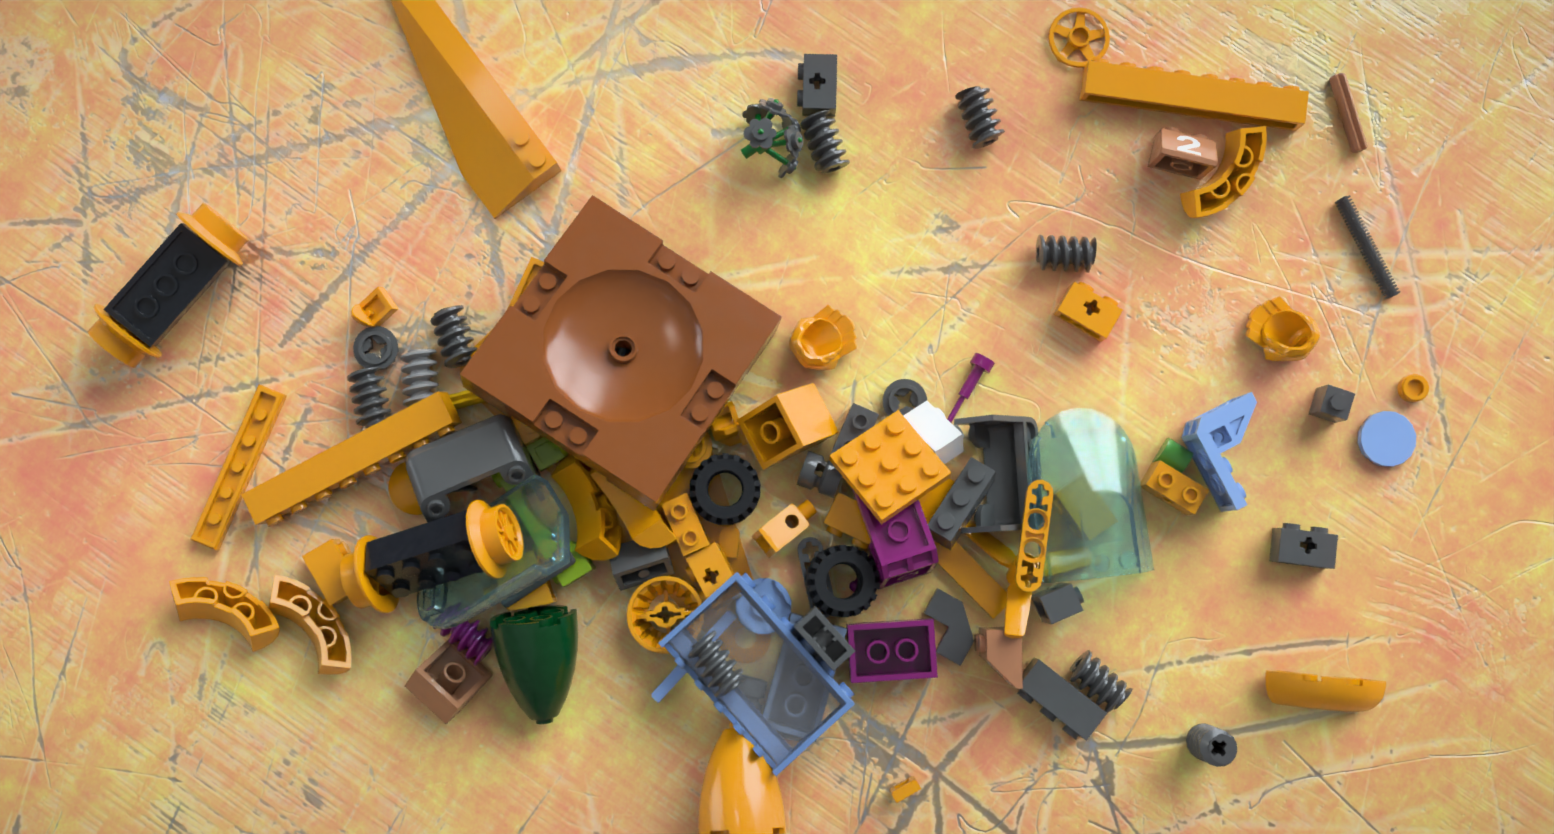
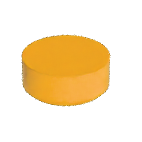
(1413, 388)

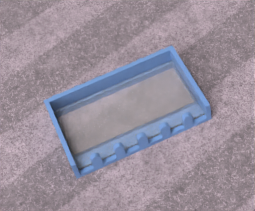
(786, 691)

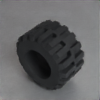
(725, 464)
(866, 581)

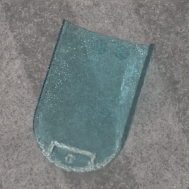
(1097, 498)
(546, 550)

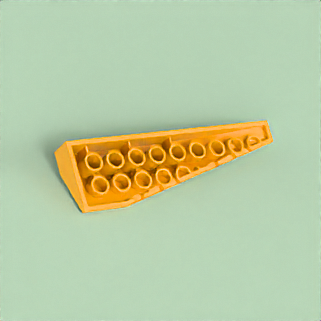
(483, 127)

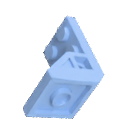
(1213, 434)

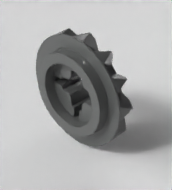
(364, 343)
(901, 388)

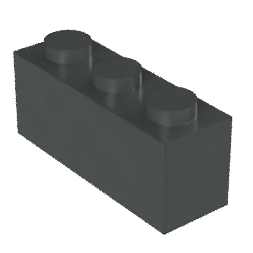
(961, 502)
(1060, 700)

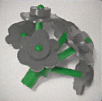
(763, 135)

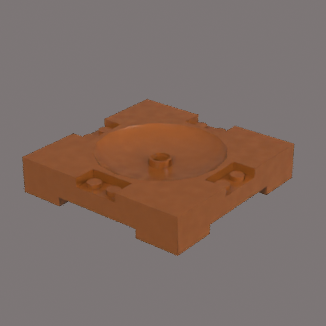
(610, 290)

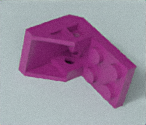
(900, 545)

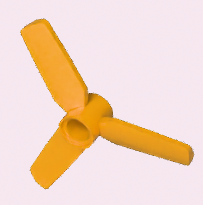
(1017, 600)

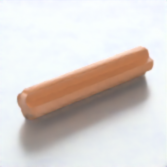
(1348, 112)

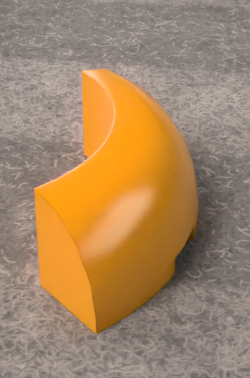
(1234, 175)
(595, 516)
(642, 523)
(227, 604)
(317, 619)
(1330, 693)

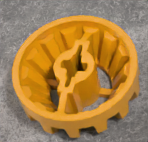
(639, 616)

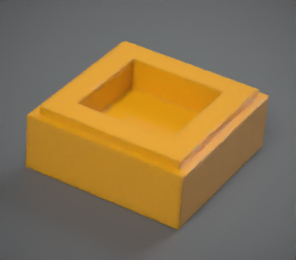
(904, 789)

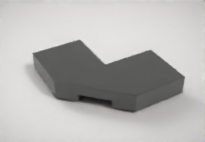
(958, 636)

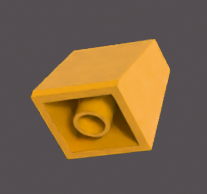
(787, 425)

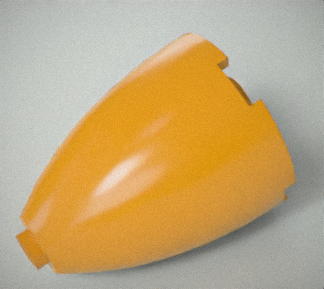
(739, 791)

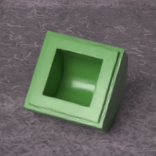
(1174, 455)

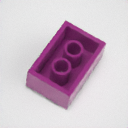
(892, 650)

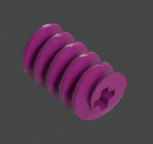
(470, 639)

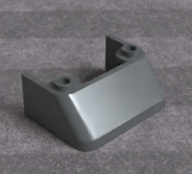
(1006, 450)
(465, 459)

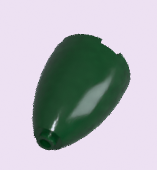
(537, 657)

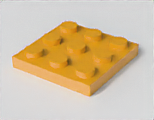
(890, 466)

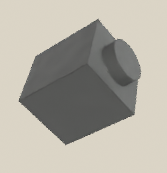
(1331, 403)

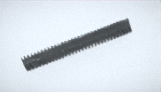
(1368, 249)

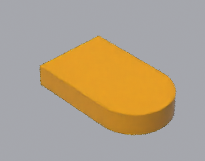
(729, 541)

